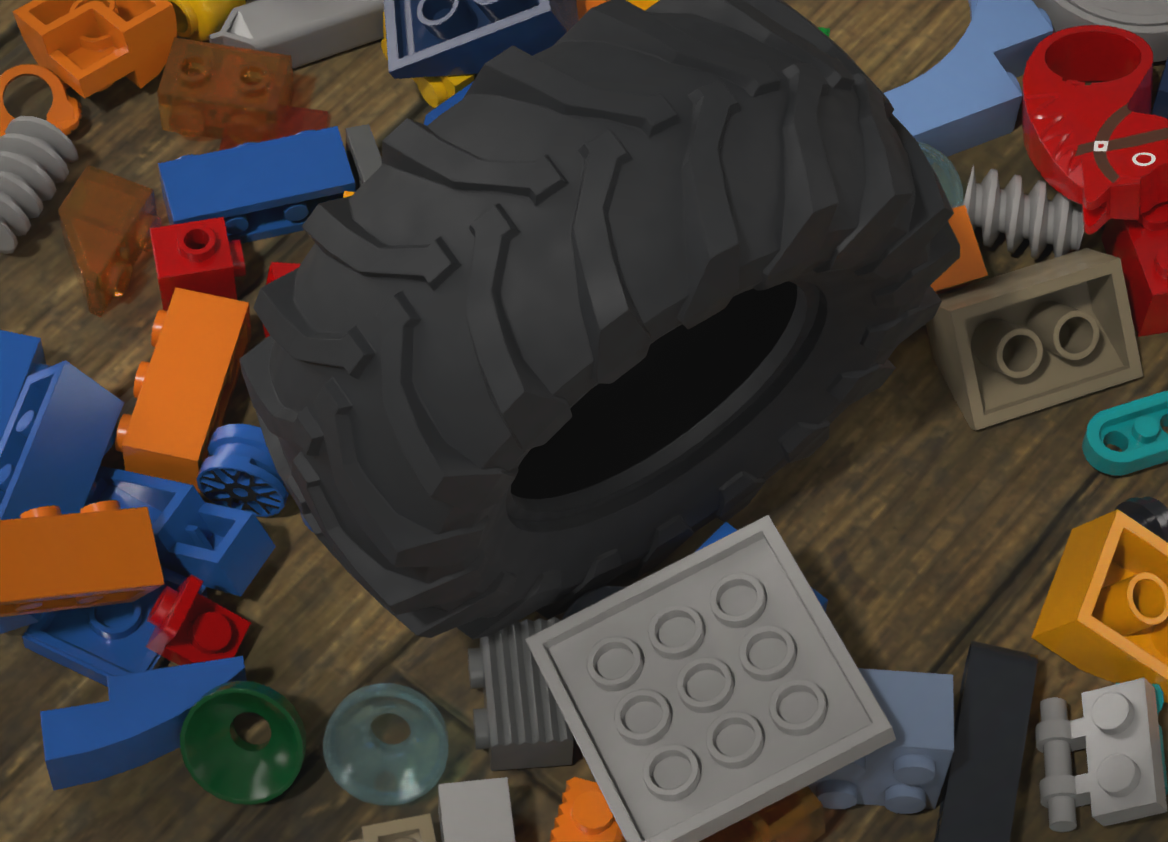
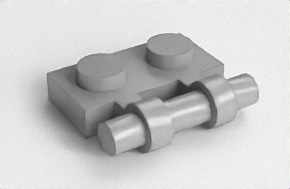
(1121, 751)

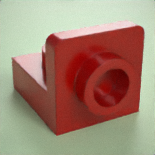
(193, 626)

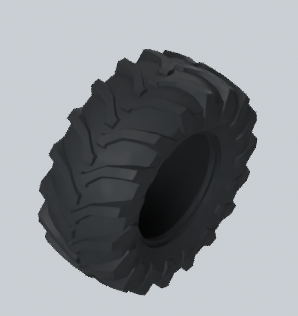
(594, 307)

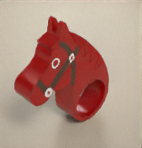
(1099, 137)

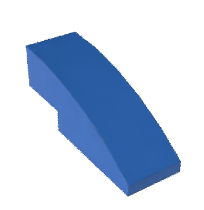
(192, 536)
(133, 726)

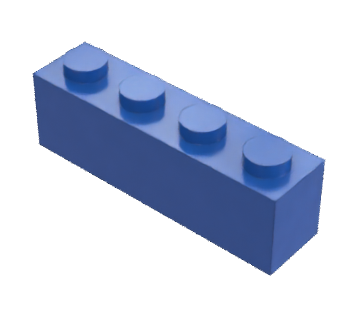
(54, 448)

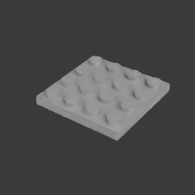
(709, 689)

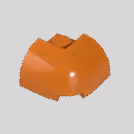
(99, 40)

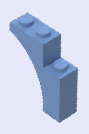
(975, 86)

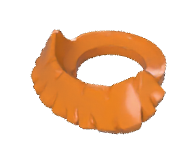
(64, 111)

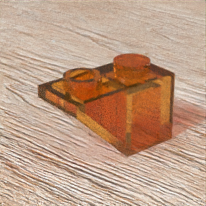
(105, 232)

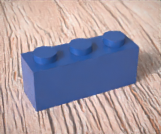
(258, 186)

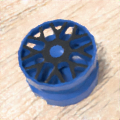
(242, 470)

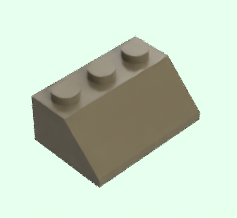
(1035, 337)

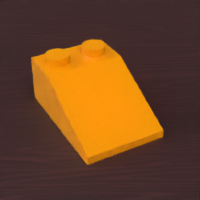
(1110, 602)

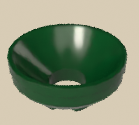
(232, 766)

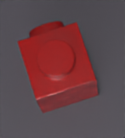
(196, 259)

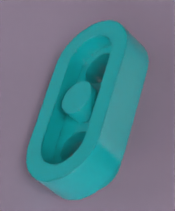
(1132, 428)

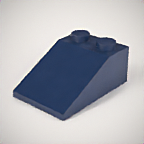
(463, 35)

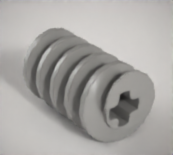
(30, 163)
(1023, 215)

